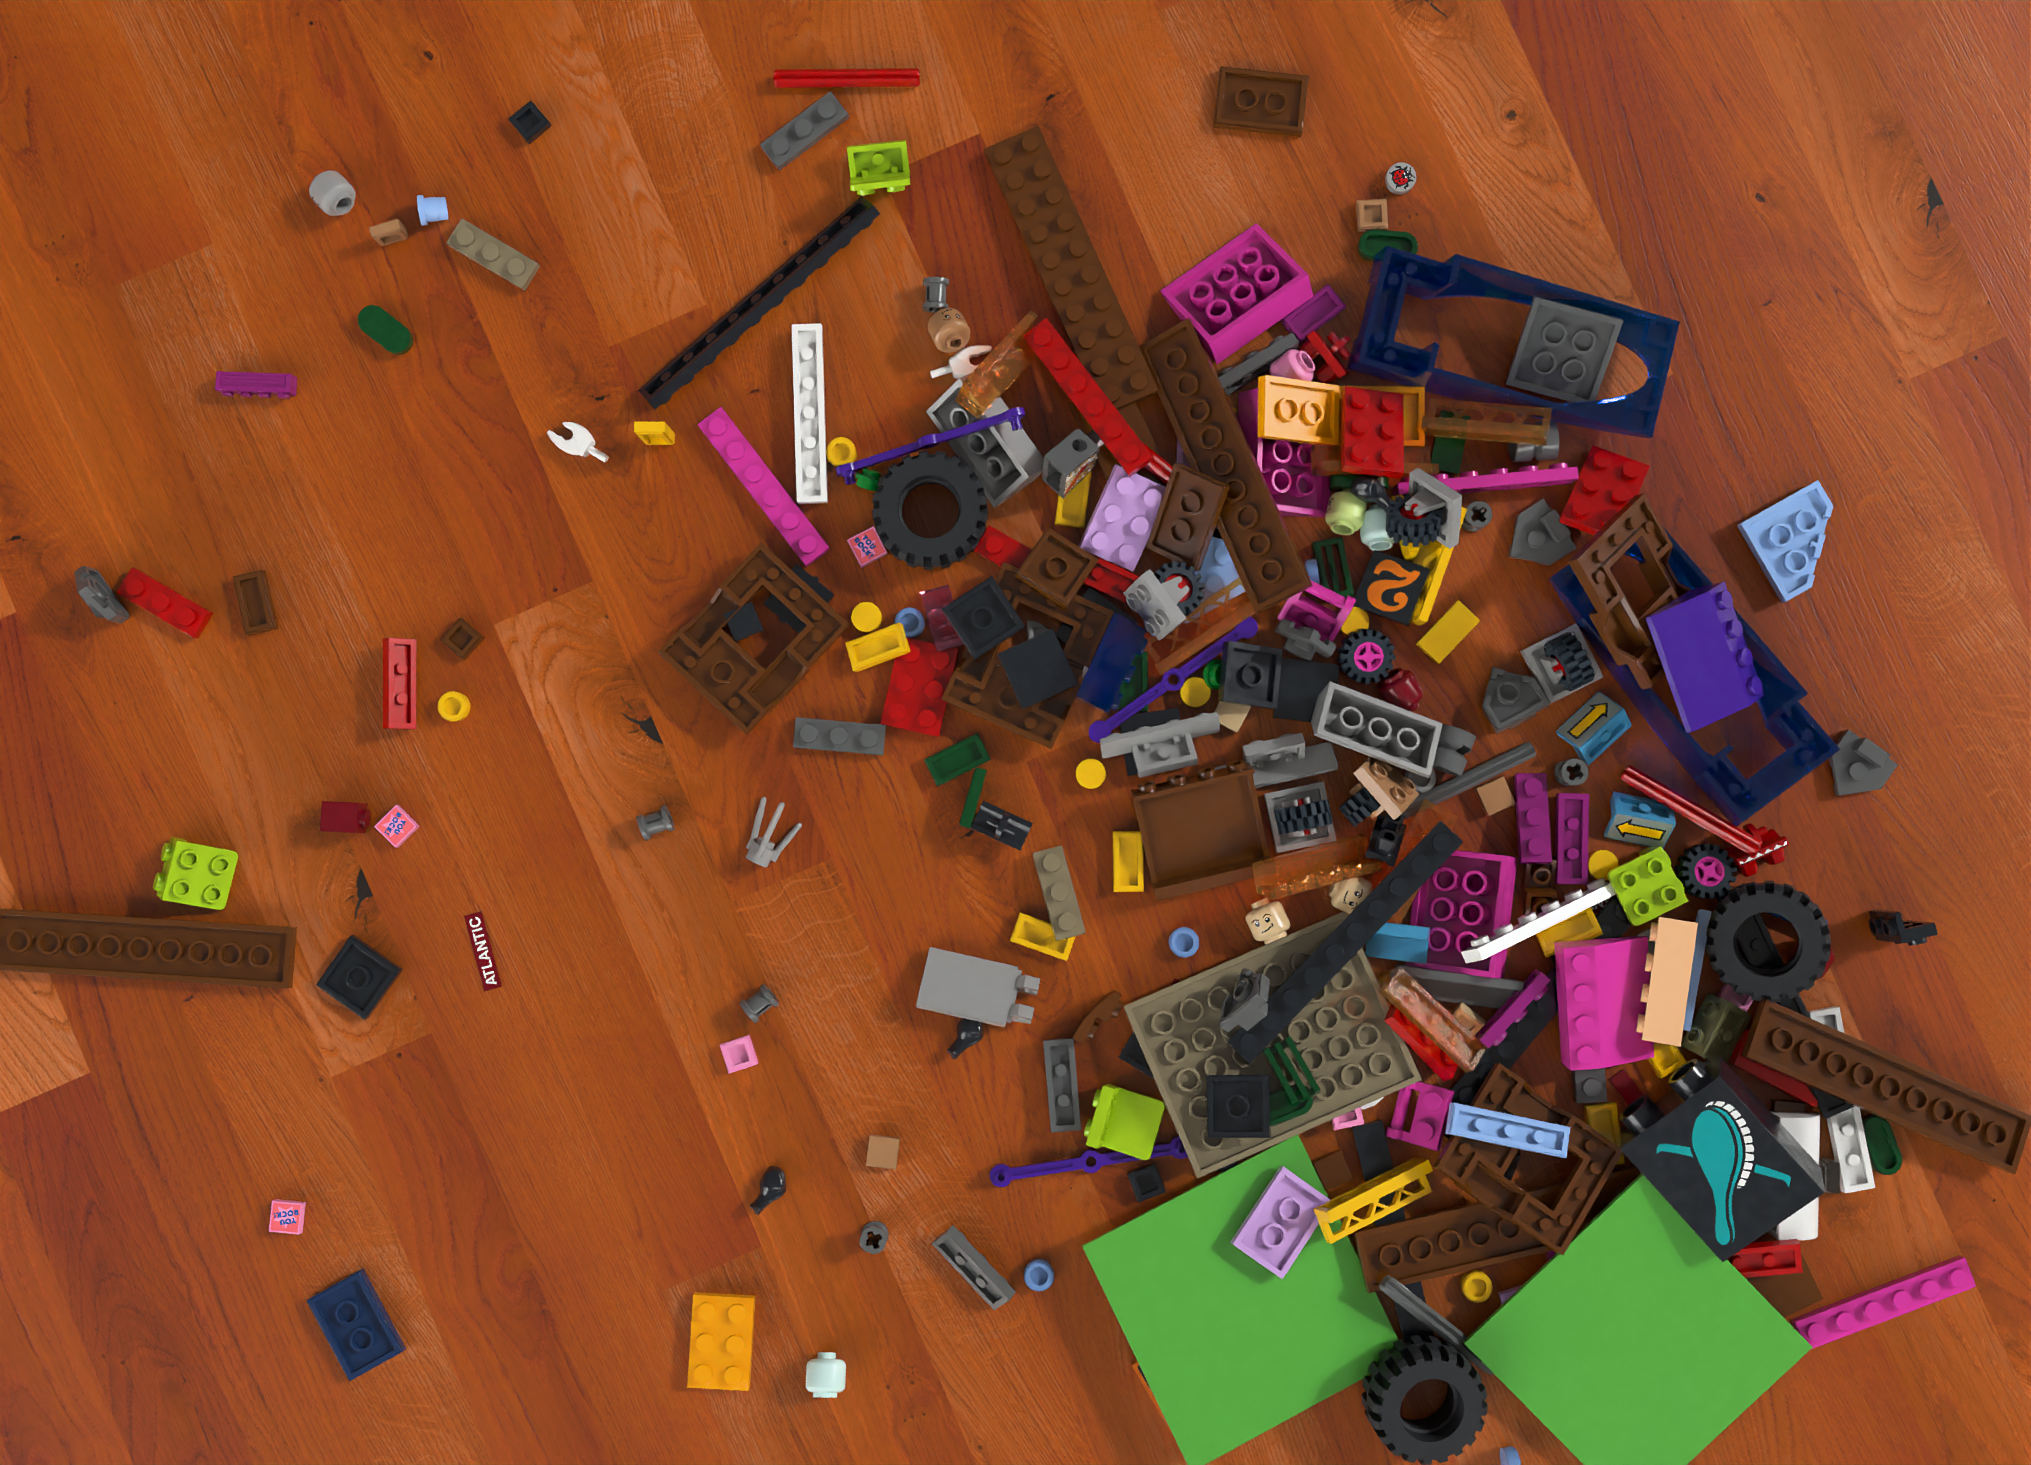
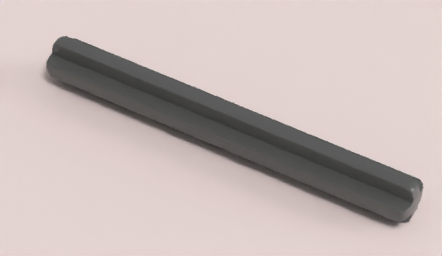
(1473, 777)
(1430, 1318)

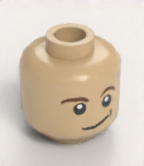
(1349, 893)
(1267, 921)

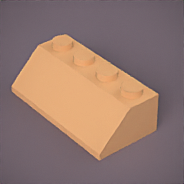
(1669, 981)

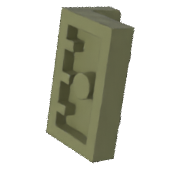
(1716, 1029)

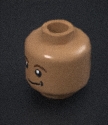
(949, 330)

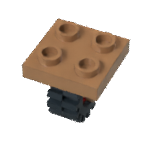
(1379, 790)

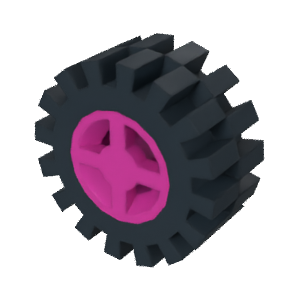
(1377, 656)
(1715, 876)

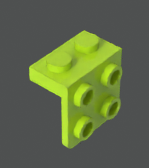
(878, 167)
(195, 874)
(1647, 886)
(1124, 1121)

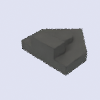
(1540, 535)
(99, 595)
(1303, 641)
(1512, 699)
(1859, 765)
(1247, 1003)

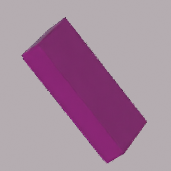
(1313, 313)

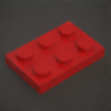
(1372, 432)
(1602, 489)
(918, 688)

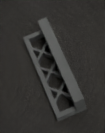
(1464, 987)

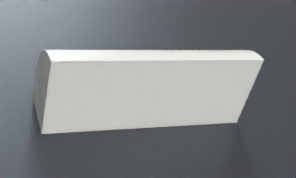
(1806, 1131)

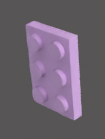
(1123, 518)
(1280, 1222)

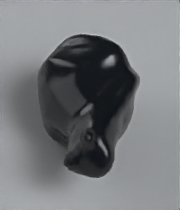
(1370, 490)
(968, 1034)
(771, 1188)

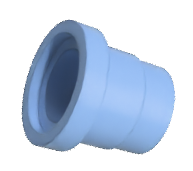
(431, 209)

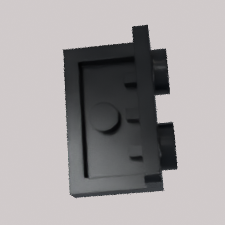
(1890, 927)

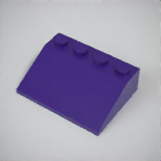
(1705, 656)

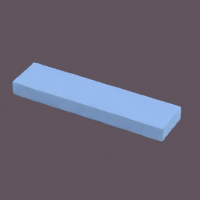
(1702, 919)
(1507, 1130)

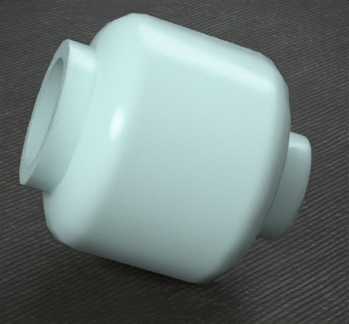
(1373, 530)
(825, 1375)

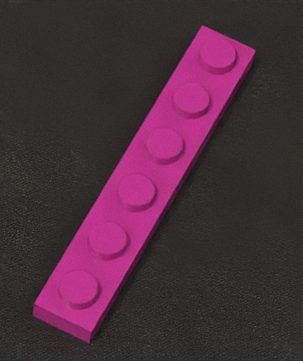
(1501, 480)
(763, 486)
(1885, 1302)

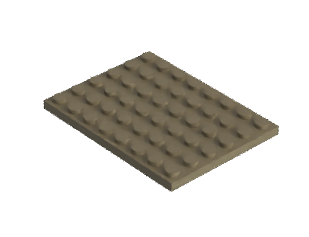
(1337, 1034)

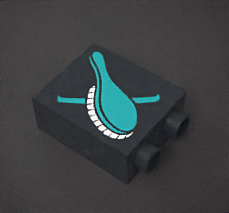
(1719, 1156)

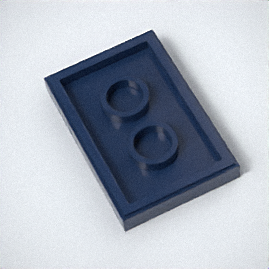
(356, 1324)

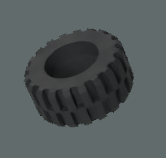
(930, 470)
(1768, 983)
(1450, 1425)

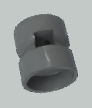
(1526, 452)
(1451, 750)

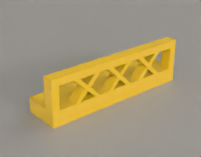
(1435, 557)
(1370, 1193)

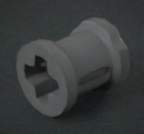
(935, 294)
(1483, 520)
(1579, 769)
(655, 822)
(759, 1003)
(877, 1228)

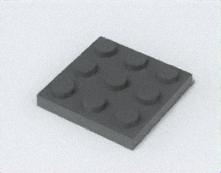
(1563, 350)

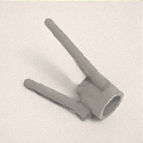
(761, 849)

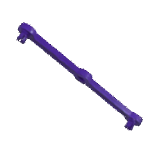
(929, 441)
(1102, 729)
(1003, 1174)

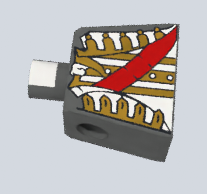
(1071, 461)

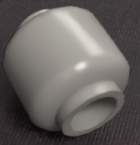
(332, 193)

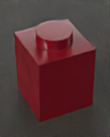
(344, 817)

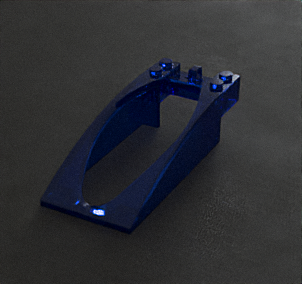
(1403, 273)
(1780, 707)

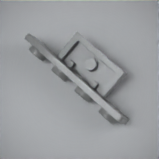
(1162, 746)
(1287, 759)

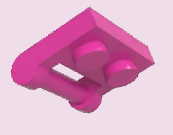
(1313, 615)
(1429, 1116)

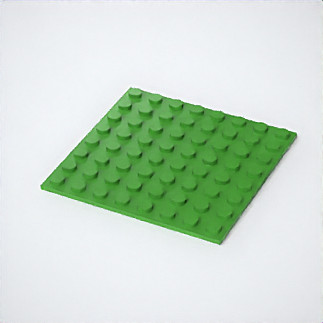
(1220, 1332)
(1637, 1338)

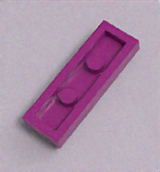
(1532, 818)
(1571, 838)
(1513, 1009)

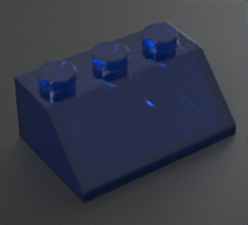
(1112, 664)

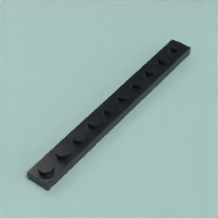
(759, 302)
(1347, 939)
(1540, 1012)

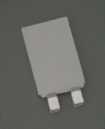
(975, 988)

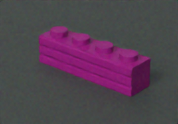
(256, 384)

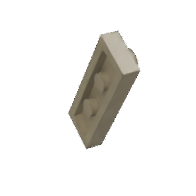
(493, 254)
(1058, 893)

